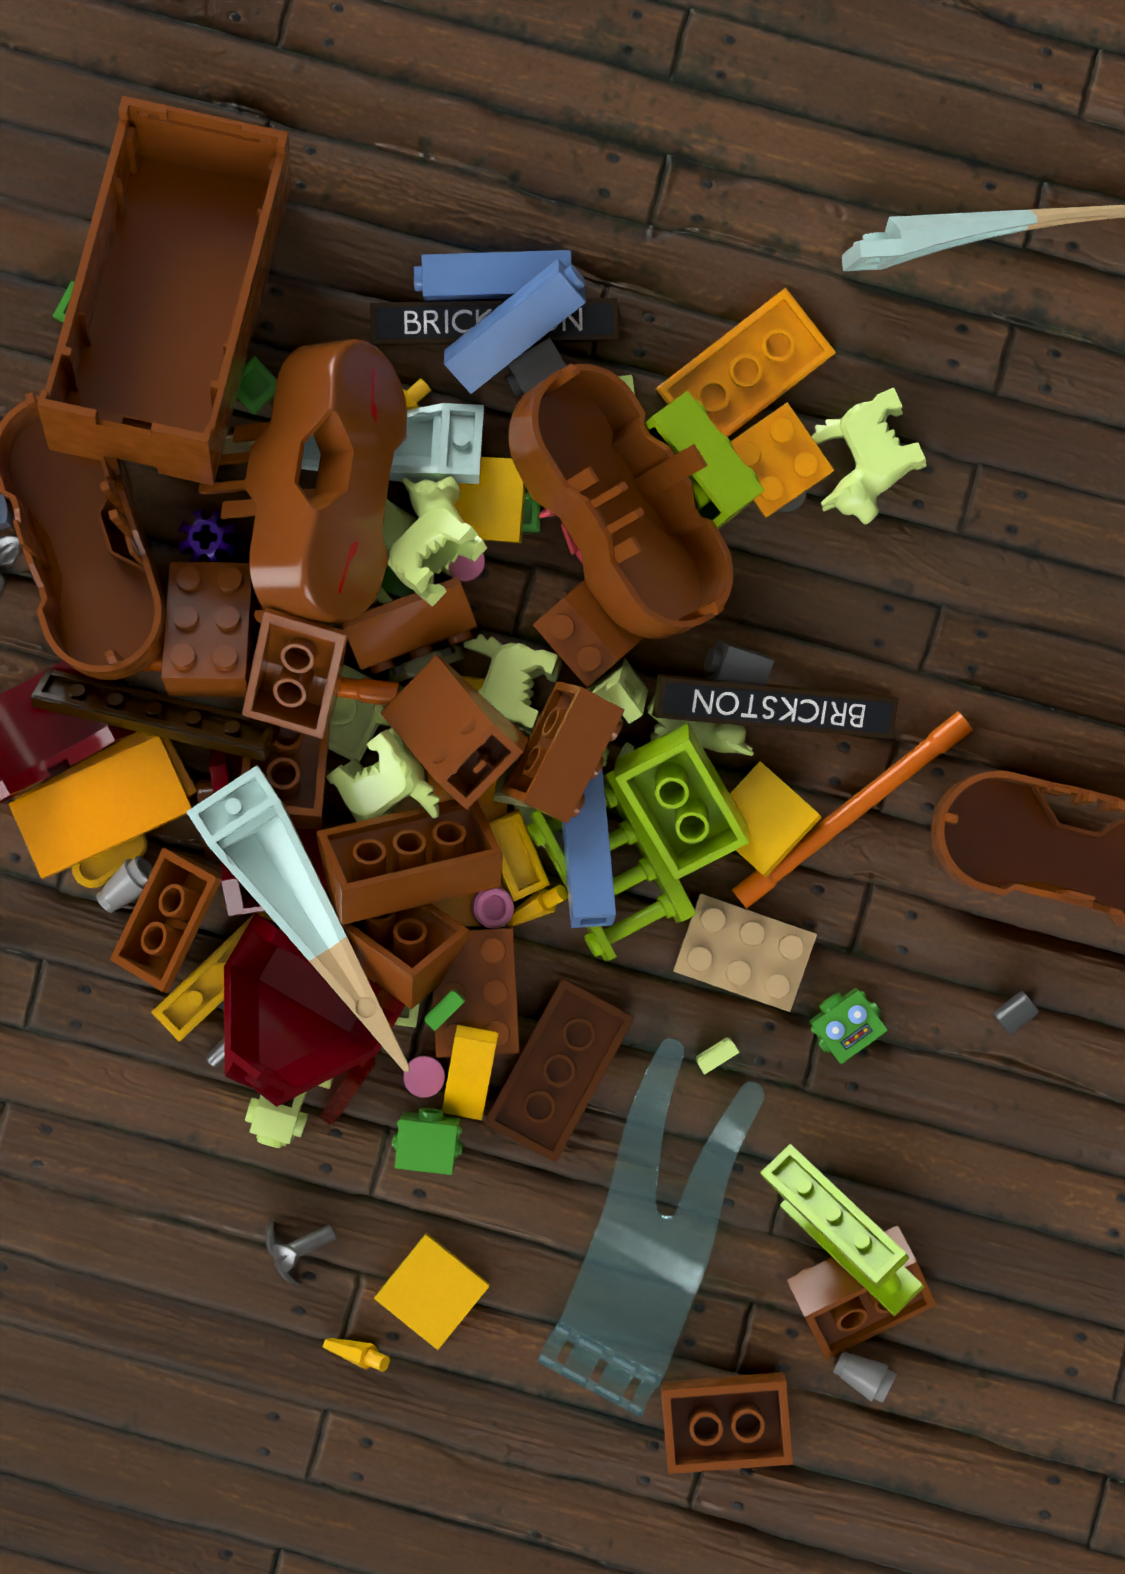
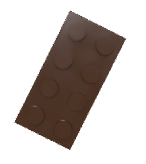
(559, 1070)

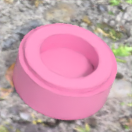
(466, 568)
(492, 907)
(425, 1076)

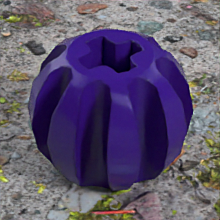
(199, 529)

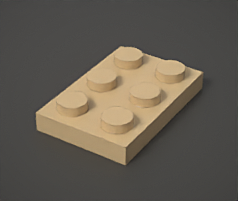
(745, 952)

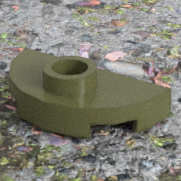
(411, 668)

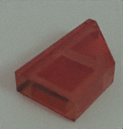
(346, 1091)

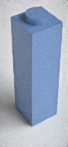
(481, 274)
(515, 325)
(589, 861)

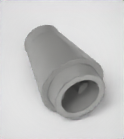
(125, 884)
(865, 1375)

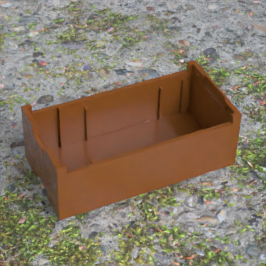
(167, 290)

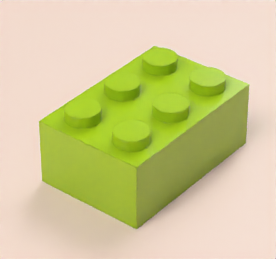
(726, 482)
(681, 801)

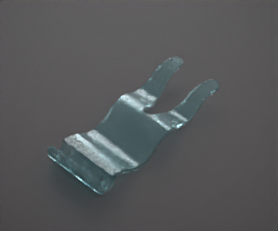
(643, 1263)

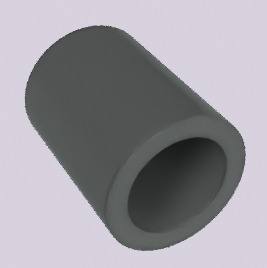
(1015, 1013)

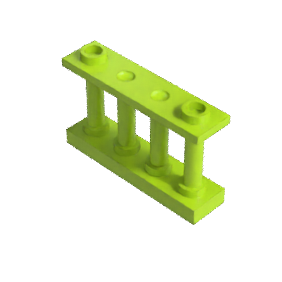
(673, 899)
(842, 1230)

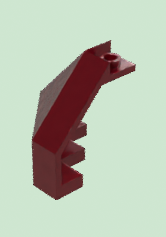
(286, 1021)

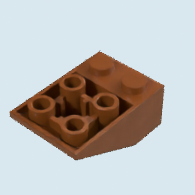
(454, 731)

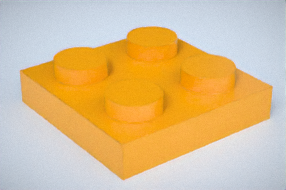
(782, 458)

